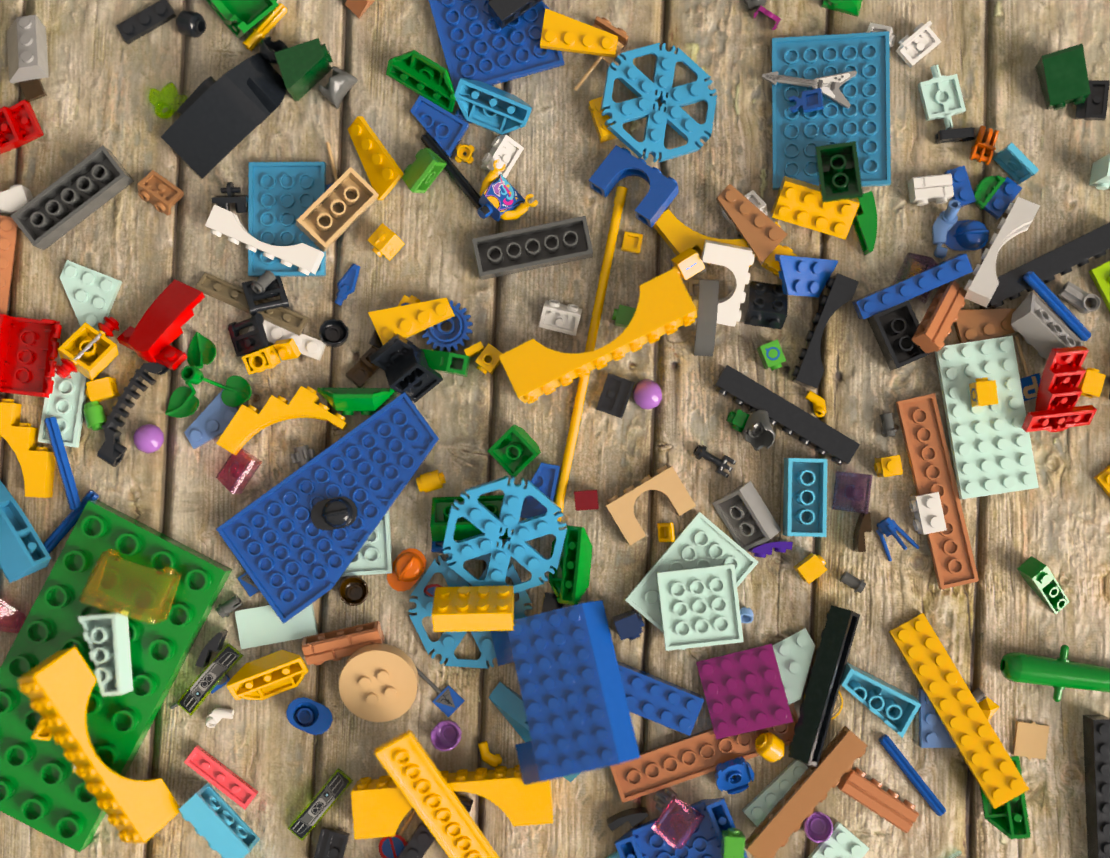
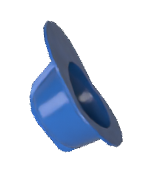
(967, 236)
(309, 716)

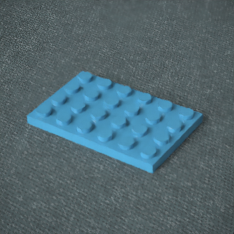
(275, 201)

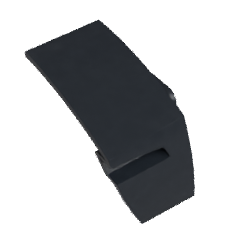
(224, 113)

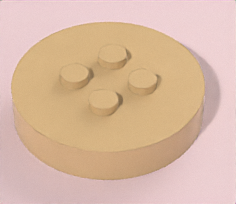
(378, 683)

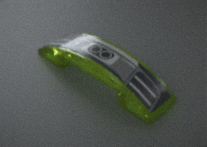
(209, 679)
(320, 804)

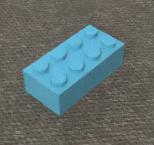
(805, 497)
(218, 824)

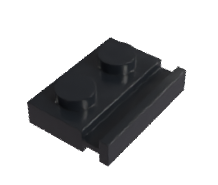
(1096, 103)
(615, 395)
(331, 843)

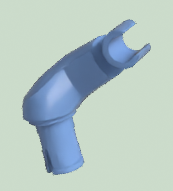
(942, 225)

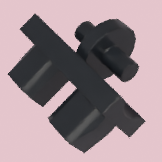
(240, 201)

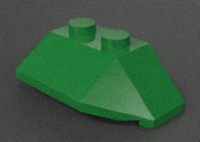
(423, 78)
(357, 399)
(574, 566)
(1011, 816)

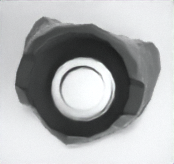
(338, 86)
(759, 430)

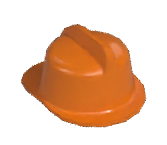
(407, 569)

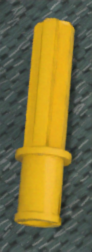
(264, 27)

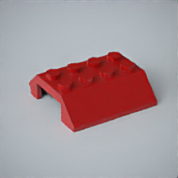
(28, 355)

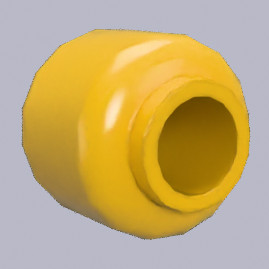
(769, 747)

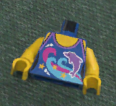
(500, 198)

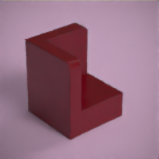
(586, 500)

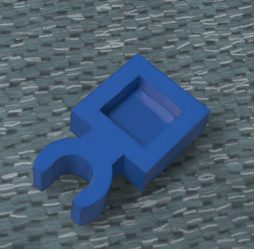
(810, 101)

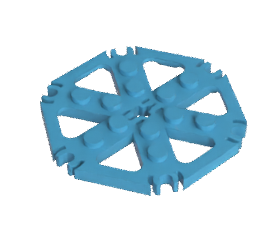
(646, 104)
(490, 526)
(450, 640)

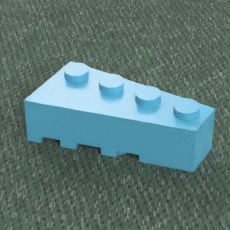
(883, 699)

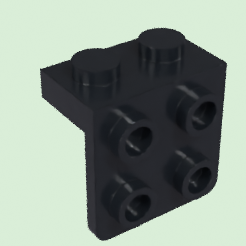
(766, 305)

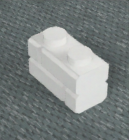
(930, 188)

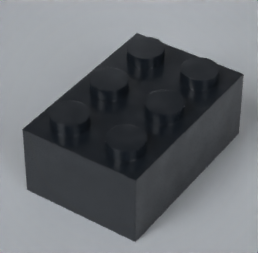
(894, 334)

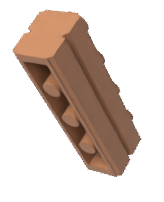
(940, 317)
(340, 643)
(878, 800)

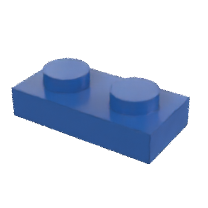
(961, 186)
(1002, 198)

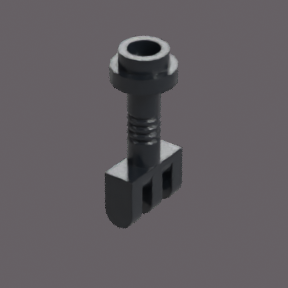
(700, 452)

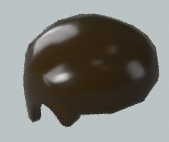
(353, 591)

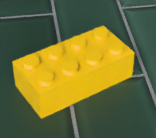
(803, 206)
(473, 608)

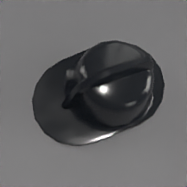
(334, 513)

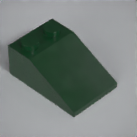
(838, 171)

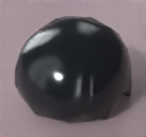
(268, 48)
(333, 333)

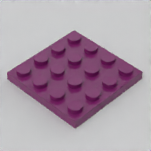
(744, 691)

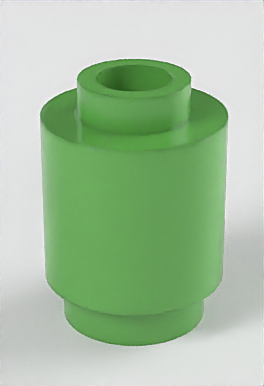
(94, 415)

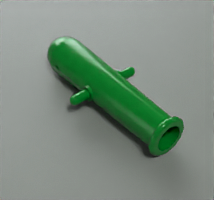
(1054, 672)

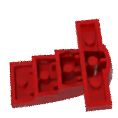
(18, 126)
(163, 325)
(1060, 392)

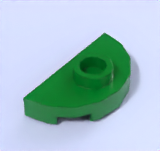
(986, 189)

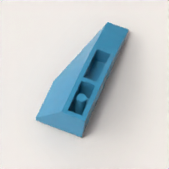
(19, 544)
(512, 708)

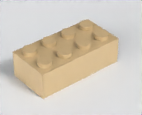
(337, 209)

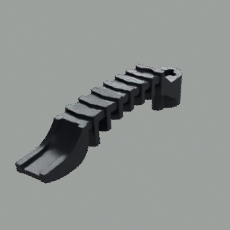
(111, 450)

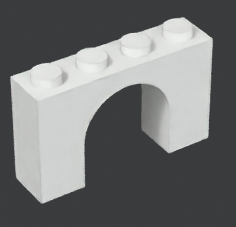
(738, 261)

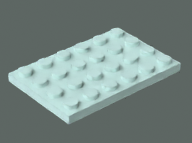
(695, 547)

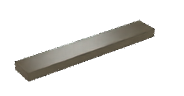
(235, 297)

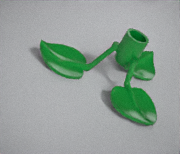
(183, 401)

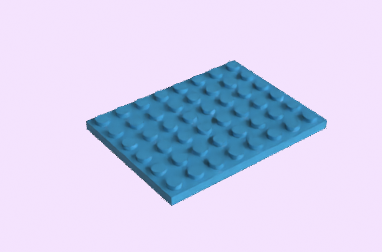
(865, 121)

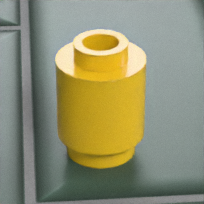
(430, 481)

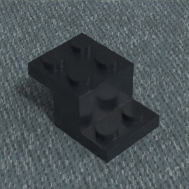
(406, 368)

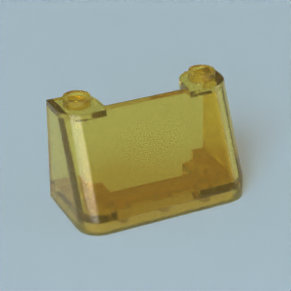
(131, 588)

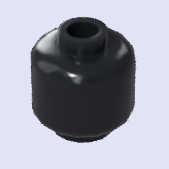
(191, 24)

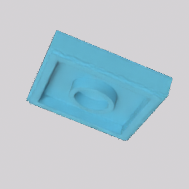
(1015, 163)

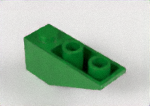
(447, 362)
(1043, 583)

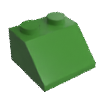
(423, 170)

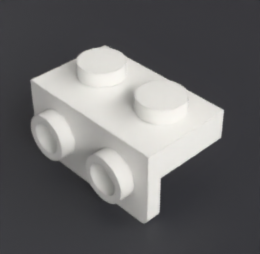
(918, 45)
(927, 513)

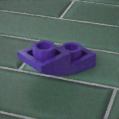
(766, 548)

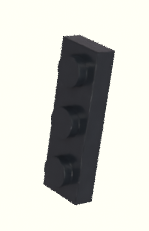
(146, 21)

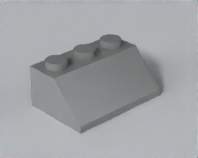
(27, 49)
(746, 516)

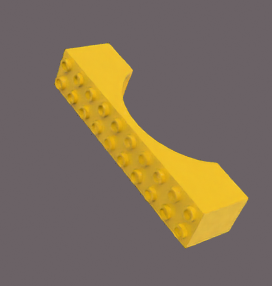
(660, 311)
(60, 694)
(381, 805)

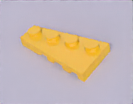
(574, 36)
(376, 160)
(410, 318)

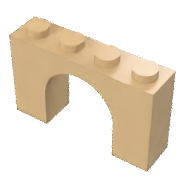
(622, 507)

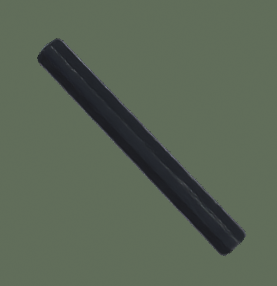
(453, 171)

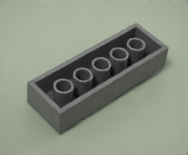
(72, 198)
(533, 247)

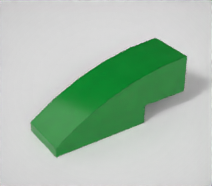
(866, 222)

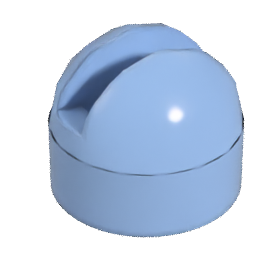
(746, 615)

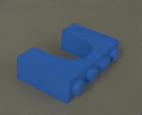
(623, 164)

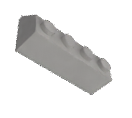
(1042, 327)

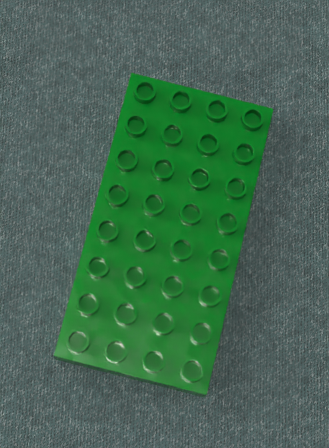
(34, 773)

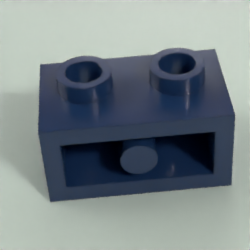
(629, 625)

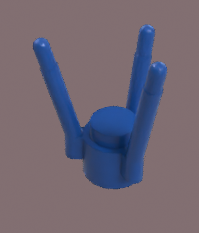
(889, 528)

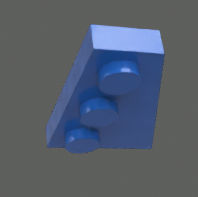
(440, 124)
(545, 480)

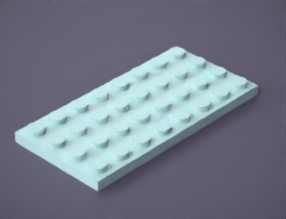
(986, 441)

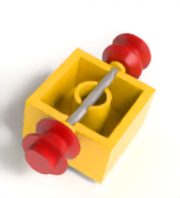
(88, 350)

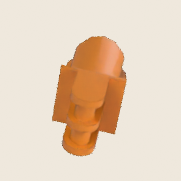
(984, 144)

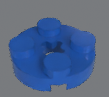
(738, 767)

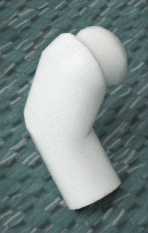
(217, 714)

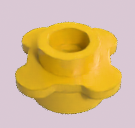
(468, 157)

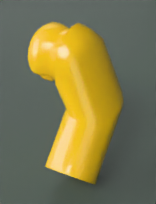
(818, 403)
(489, 758)

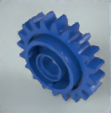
(455, 335)

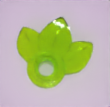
(168, 98)

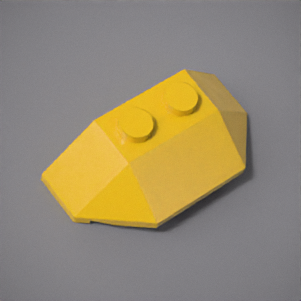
(268, 676)

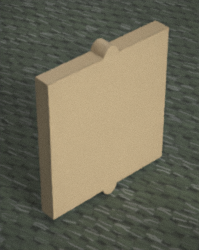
(1030, 740)

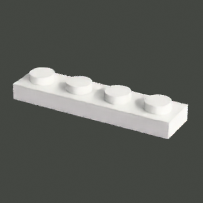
(307, 345)

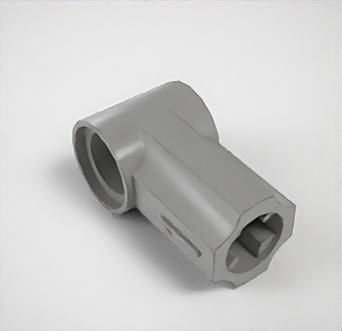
(1077, 298)

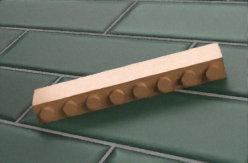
(805, 795)

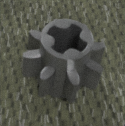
(302, 455)
(663, 798)

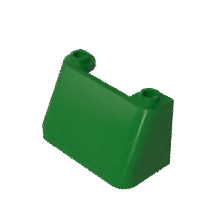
(242, 15)

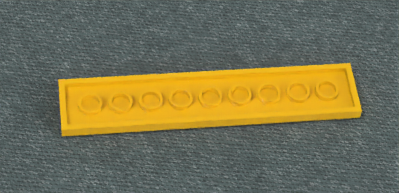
(958, 711)
(433, 798)

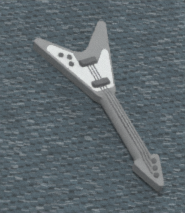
(828, 84)

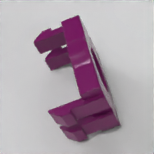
(763, 10)

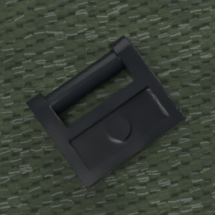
(274, 289)
(249, 341)

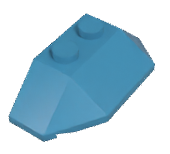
(491, 106)

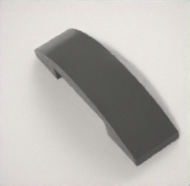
(706, 317)

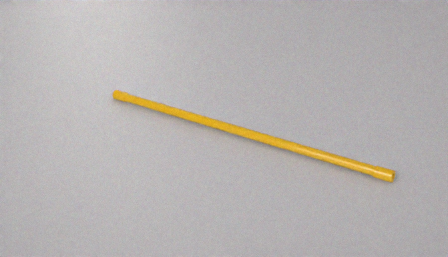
(619, 202)

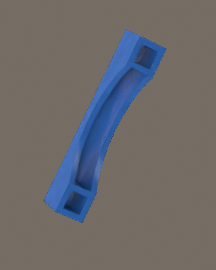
(913, 286)

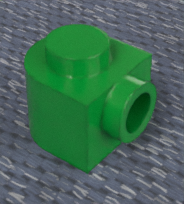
(737, 419)

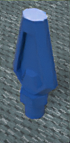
(347, 284)

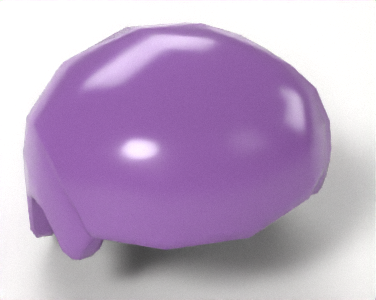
(647, 394)
(148, 438)
(446, 735)
(818, 827)

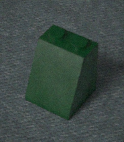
(303, 66)
(1063, 77)

